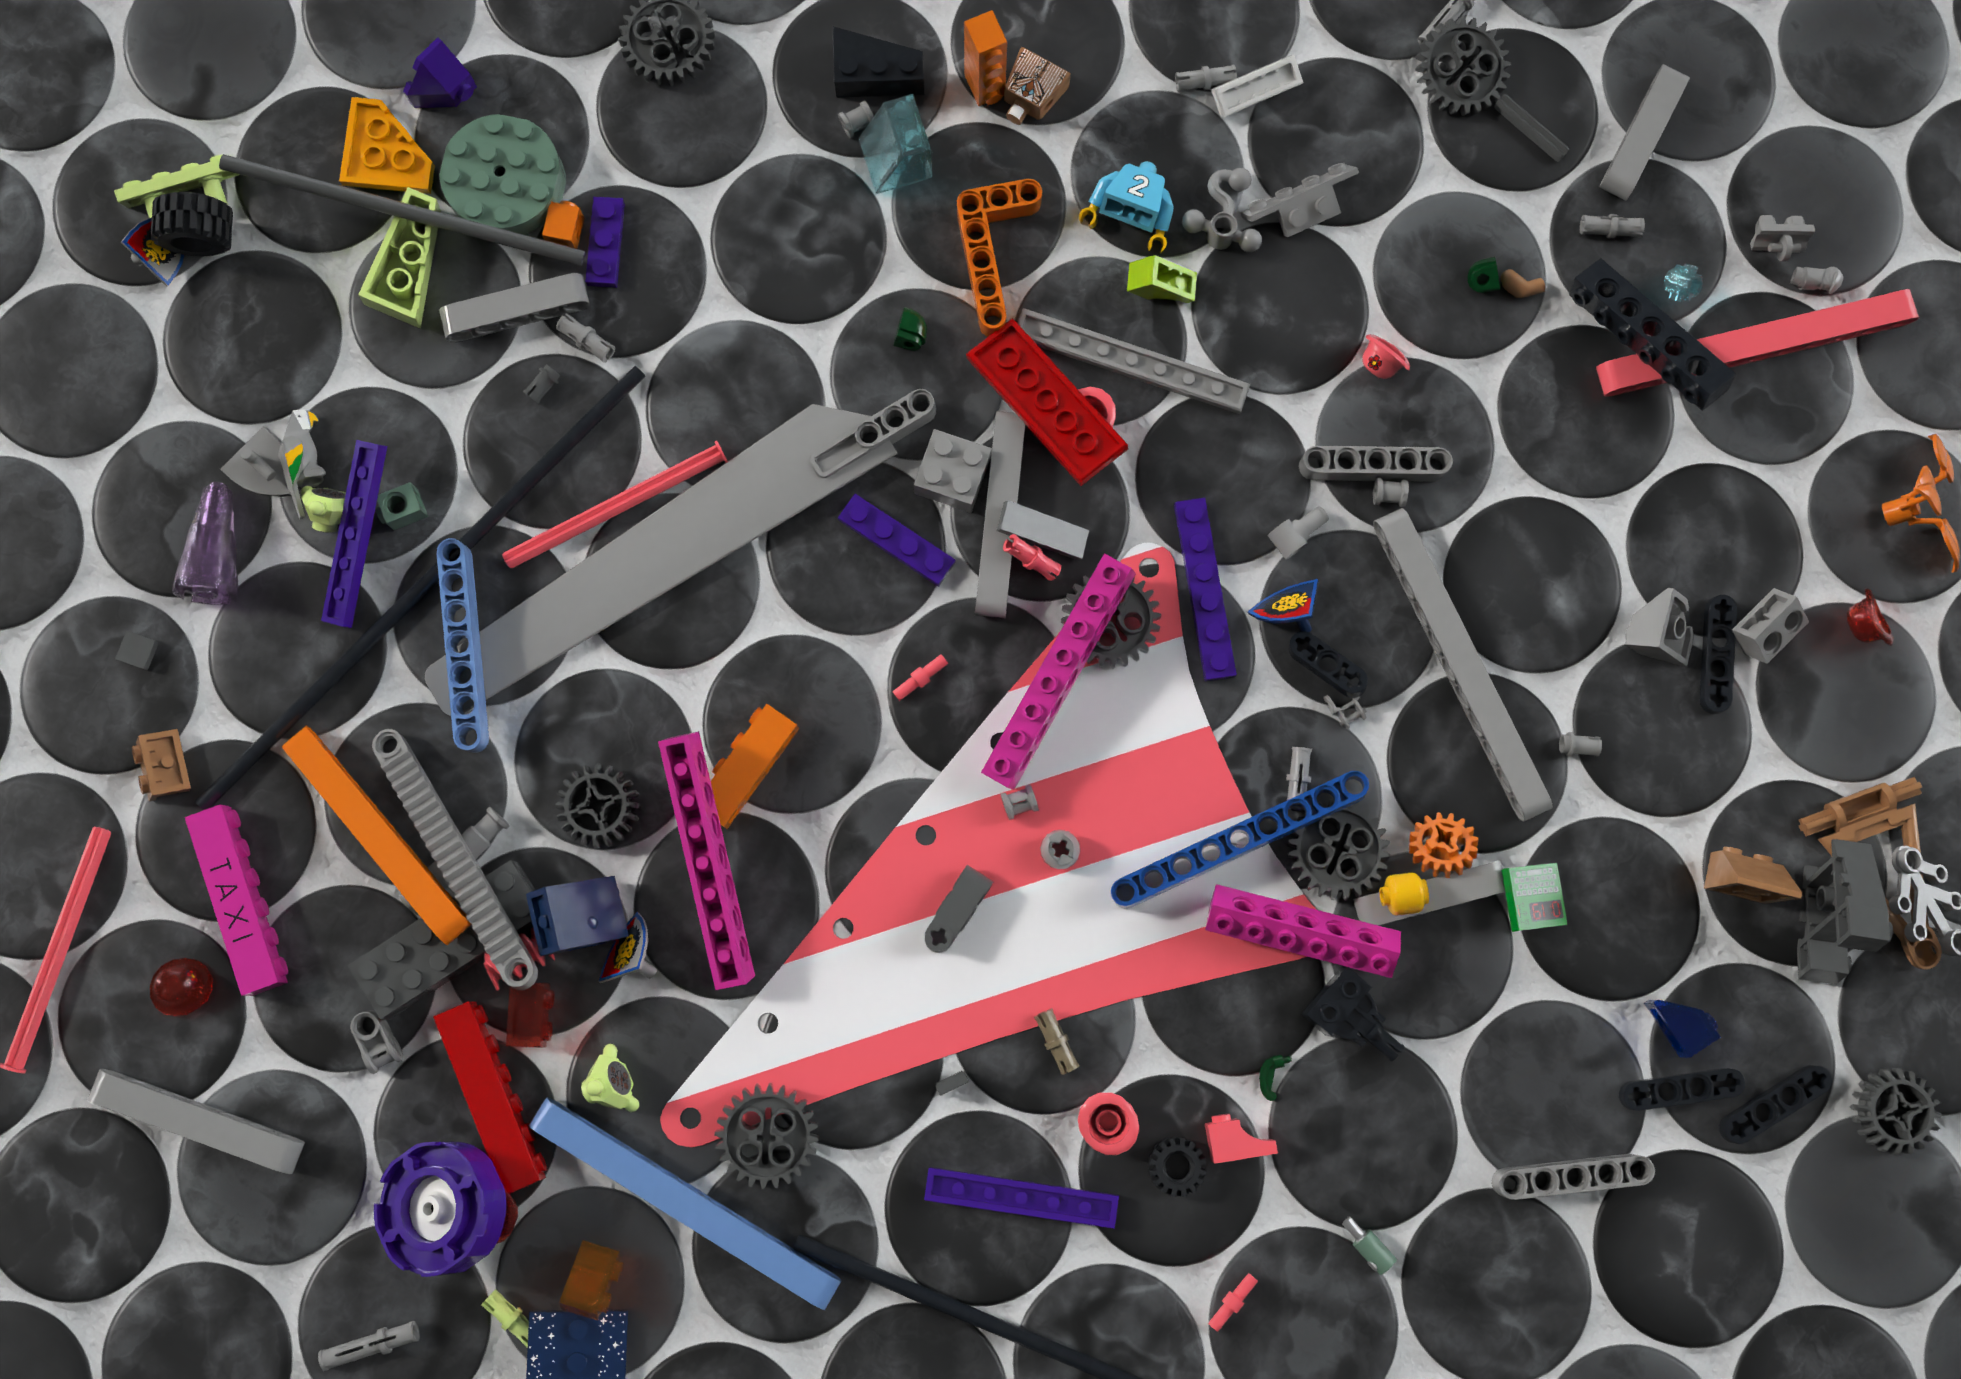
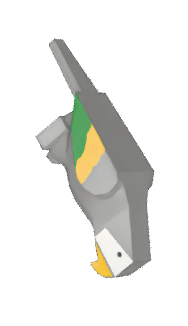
(299, 456)

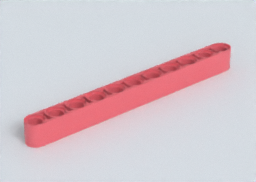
(1775, 338)

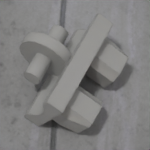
(1781, 238)

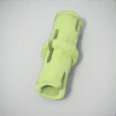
(508, 1316)

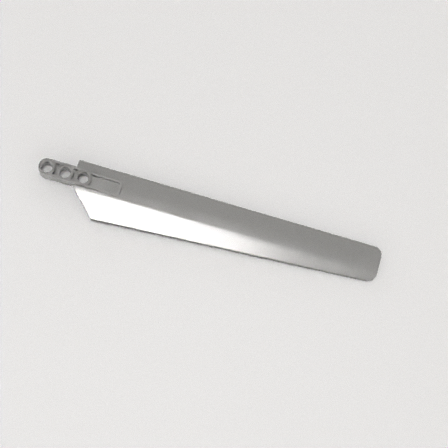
(699, 527)

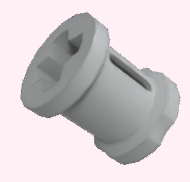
(856, 119)
(1390, 492)
(1029, 804)

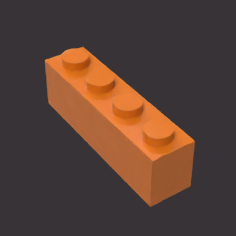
(985, 58)
(750, 761)

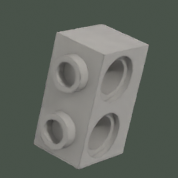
(1770, 625)

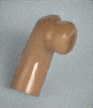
(1519, 286)

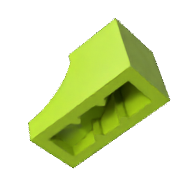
(1161, 279)

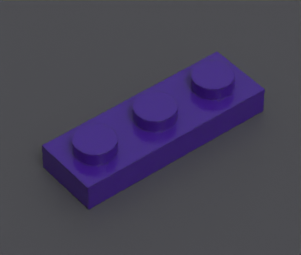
(605, 242)

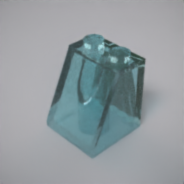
(896, 146)

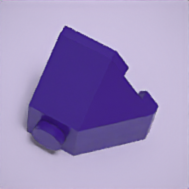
(439, 79)

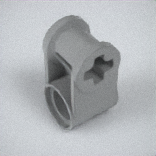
(375, 1043)

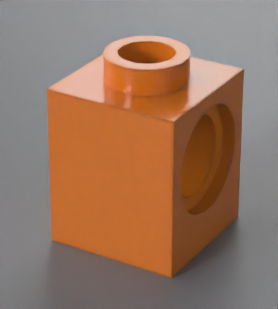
(563, 224)

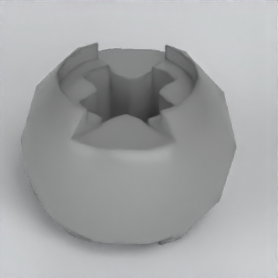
(1048, 852)

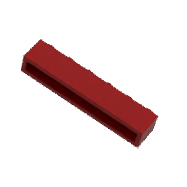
(490, 1096)

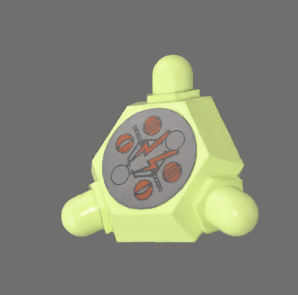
(323, 507)
(610, 1082)

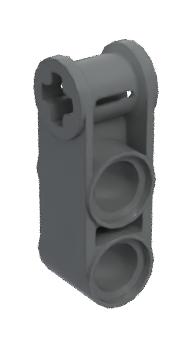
(958, 907)

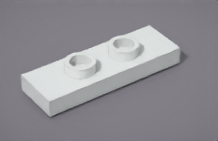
(1257, 86)

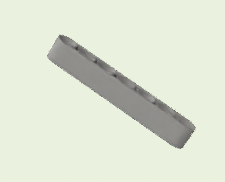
(1002, 486)
(196, 1121)

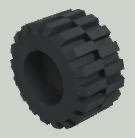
(191, 224)

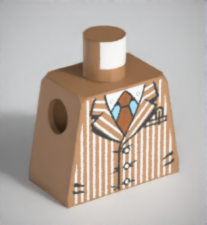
(1033, 86)

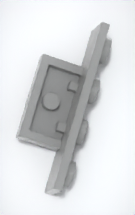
(1304, 204)

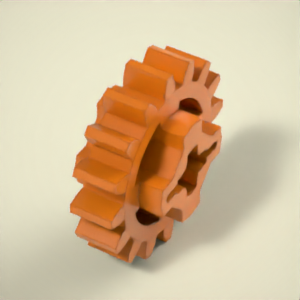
(1442, 847)

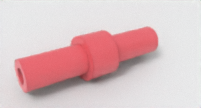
(920, 677)
(1233, 1302)

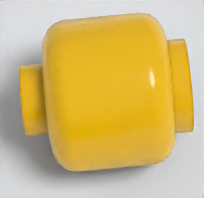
(1404, 894)

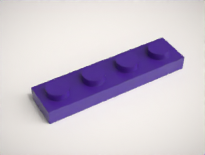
(896, 540)

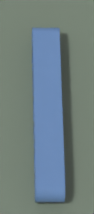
(455, 632)

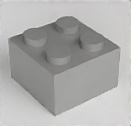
(952, 470)

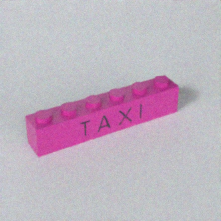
(237, 900)

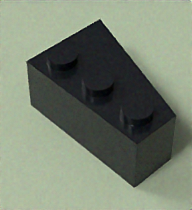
(875, 66)

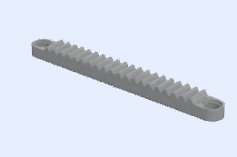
(454, 860)

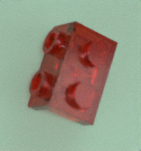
(529, 1016)

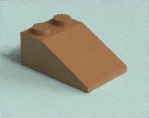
(1750, 877)

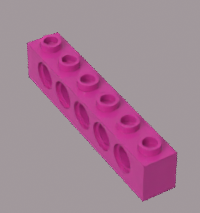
(1304, 931)

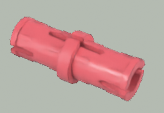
(1032, 557)

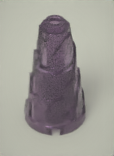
(210, 551)

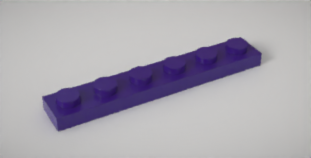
(354, 533)
(1205, 589)
(1021, 1197)

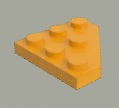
(382, 152)

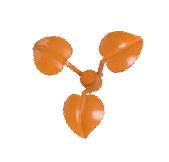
(1908, 506)

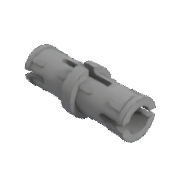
(1204, 78)
(1612, 226)
(585, 337)
(1301, 761)

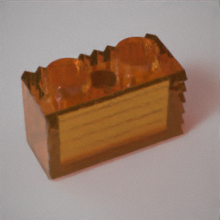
(590, 1280)

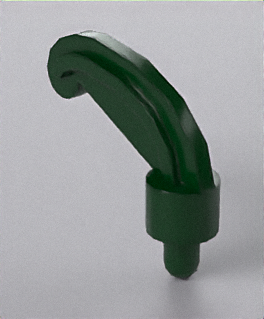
(1267, 1074)

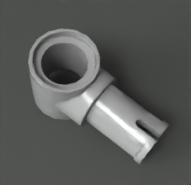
(1293, 536)

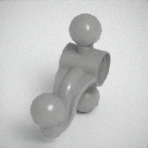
(1194, 220)

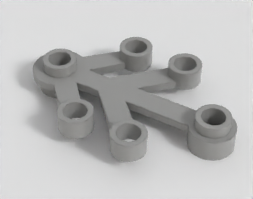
(1909, 865)

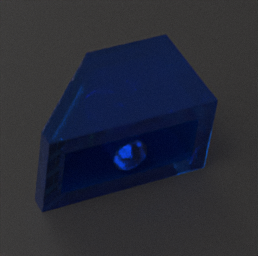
(1685, 1027)

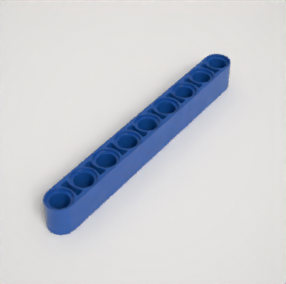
(1251, 829)

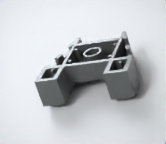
(1841, 912)

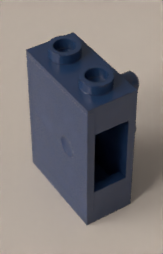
(577, 915)

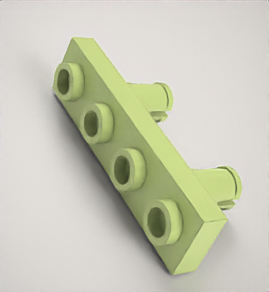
(190, 177)

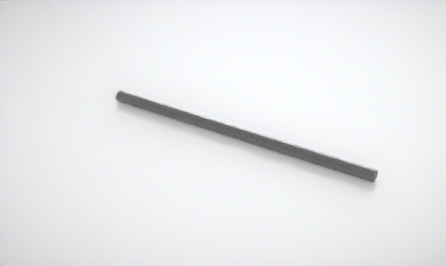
(401, 209)

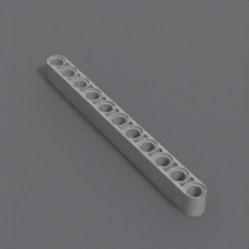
(1462, 665)

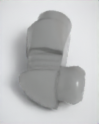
(1815, 278)

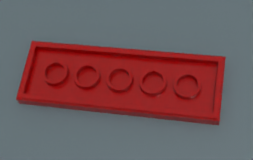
(1047, 402)

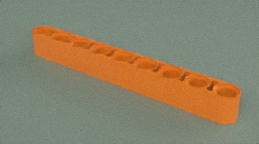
(377, 835)

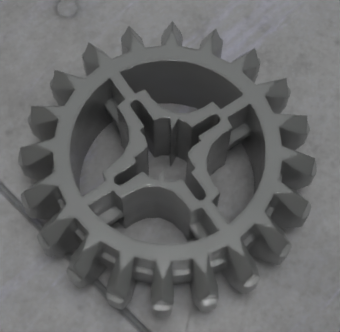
(585, 808)
(1906, 1135)

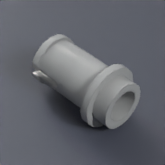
(1586, 745)

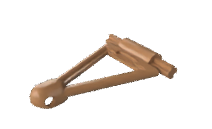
(1867, 815)

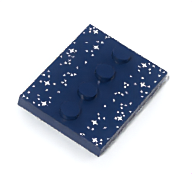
(576, 1346)

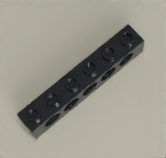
(1613, 298)

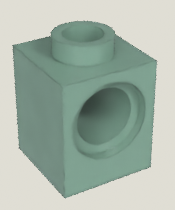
(413, 510)

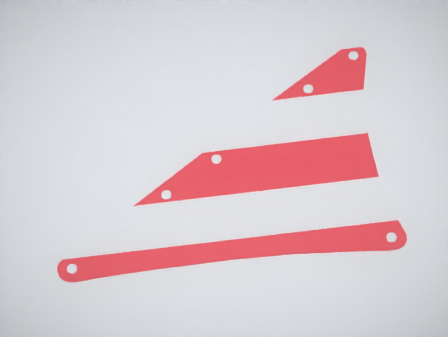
(1122, 772)

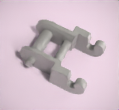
(1339, 711)

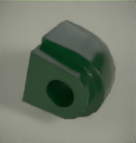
(1484, 275)
(911, 330)

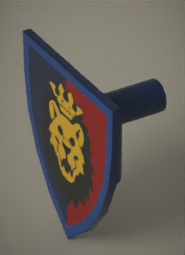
(1289, 605)

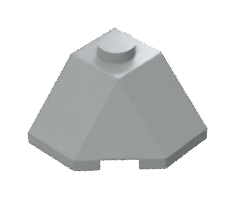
(1661, 629)

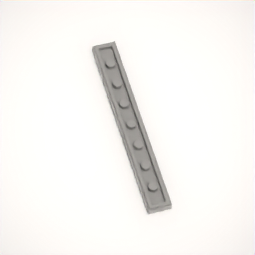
(1134, 361)

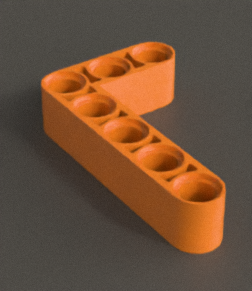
(982, 248)

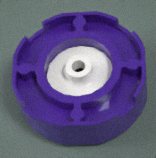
(440, 1208)

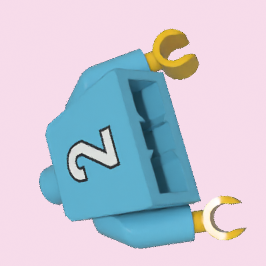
(1133, 197)

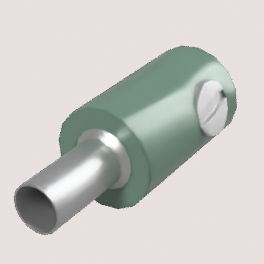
(1370, 1247)

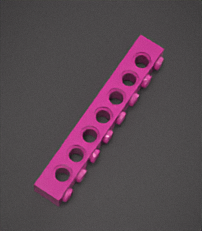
(1058, 672)
(707, 860)

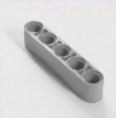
(1644, 132)
(514, 307)
(1388, 457)
(1443, 893)
(1587, 1180)

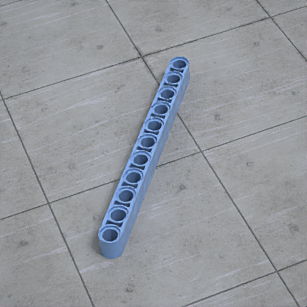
(685, 1203)

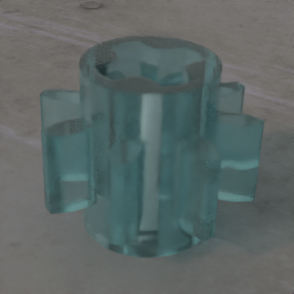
(1683, 282)

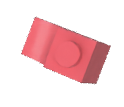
(1230, 1142)

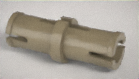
(1056, 1041)

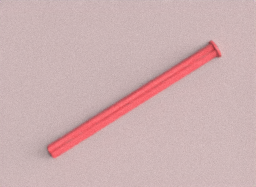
(614, 506)
(56, 951)

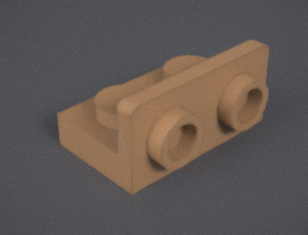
(161, 764)

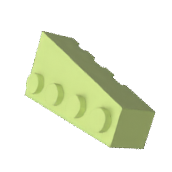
(403, 265)

